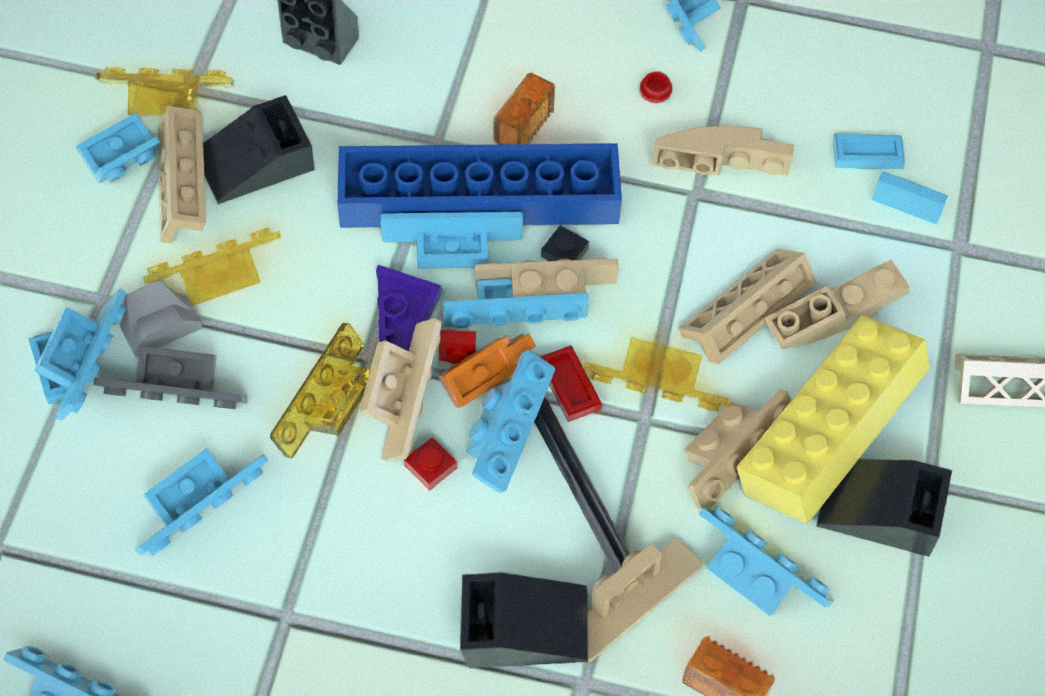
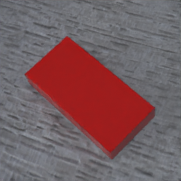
(572, 385)

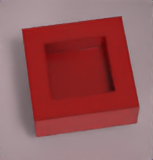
(456, 345)
(430, 463)

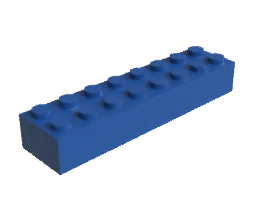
(540, 180)

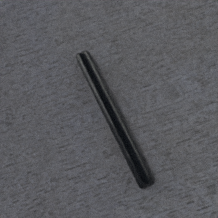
(581, 486)

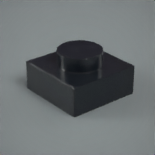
(564, 245)

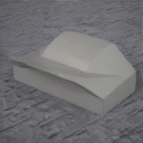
(157, 317)

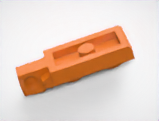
(484, 368)

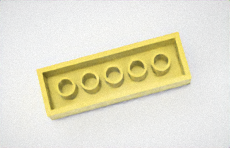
(833, 418)

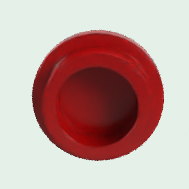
(656, 87)

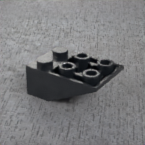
(319, 27)
(257, 151)
(890, 504)
(522, 621)

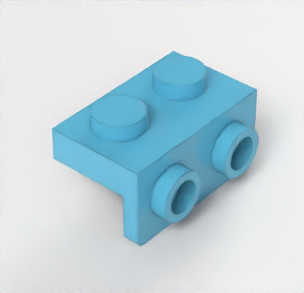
(118, 148)

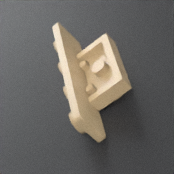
(550, 277)
(398, 386)
(726, 444)
(635, 591)

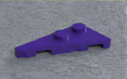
(402, 304)

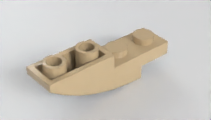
(709, 147)
(837, 310)

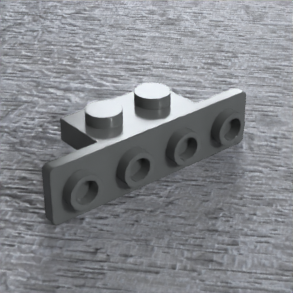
(173, 373)

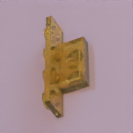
(153, 92)
(216, 273)
(661, 369)
(326, 395)

